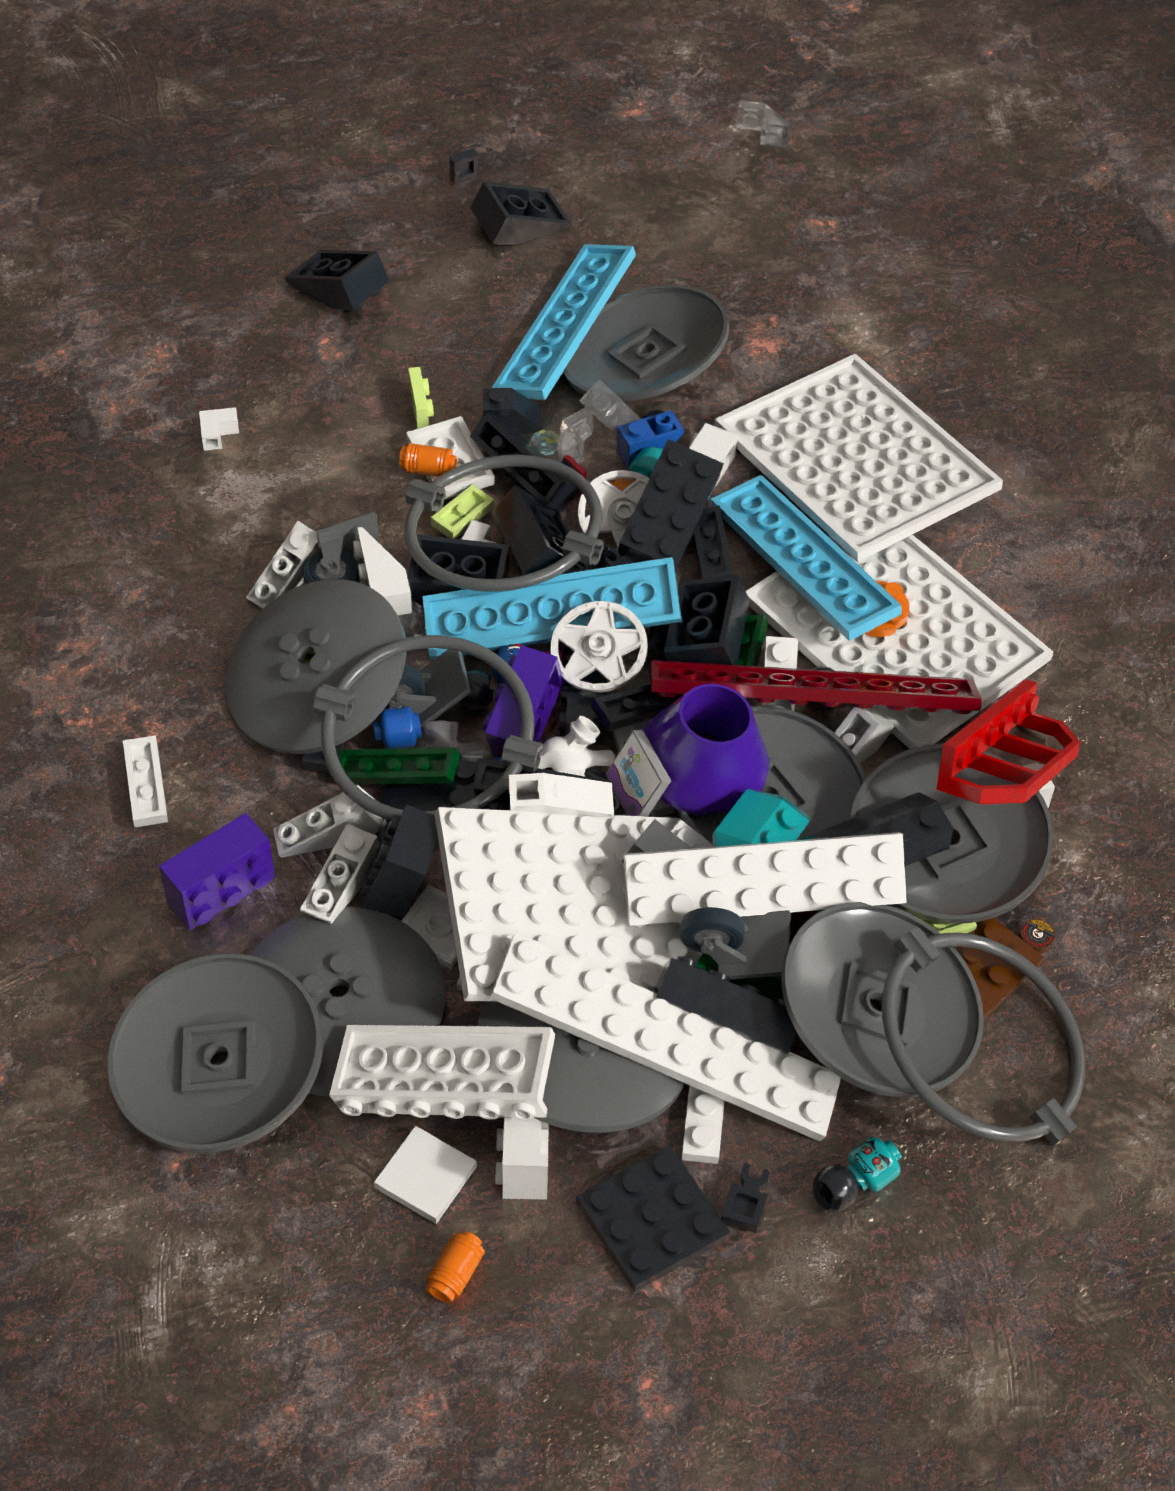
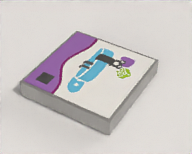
(638, 775)

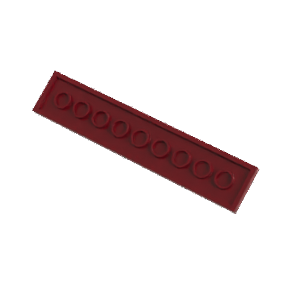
(821, 686)

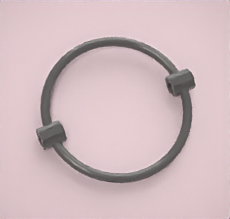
(576, 547)
(338, 703)
(1051, 1119)

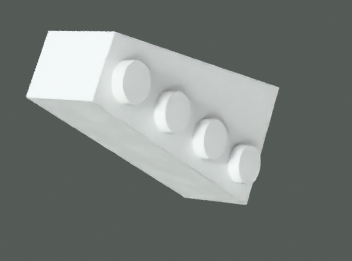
(524, 1158)

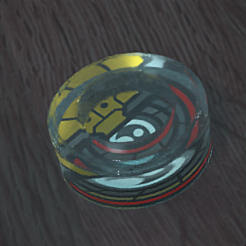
(546, 442)

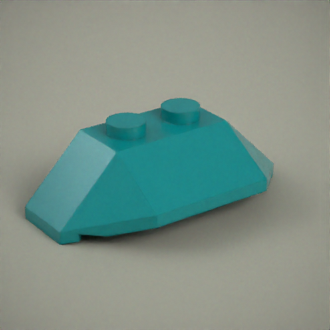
(760, 819)

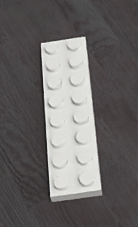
(765, 877)

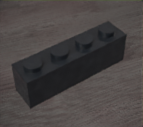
(501, 438)
(580, 702)
(726, 1004)

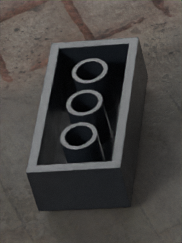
(671, 505)

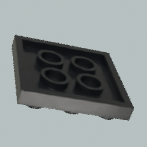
(652, 1218)

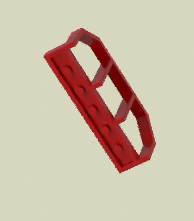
(992, 730)

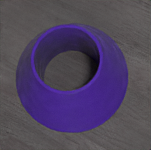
(706, 772)

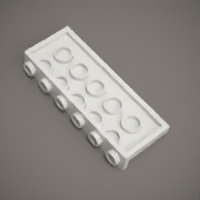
(443, 1071)

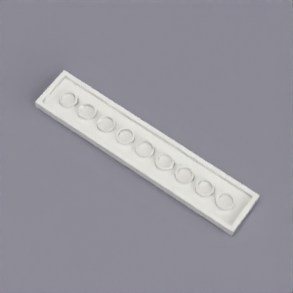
(665, 1037)

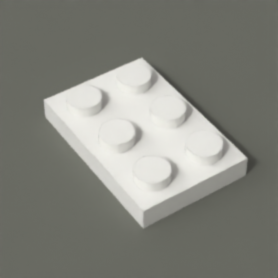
(454, 435)

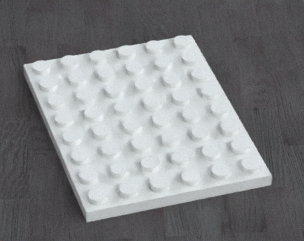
(858, 456)
(947, 634)
(552, 883)

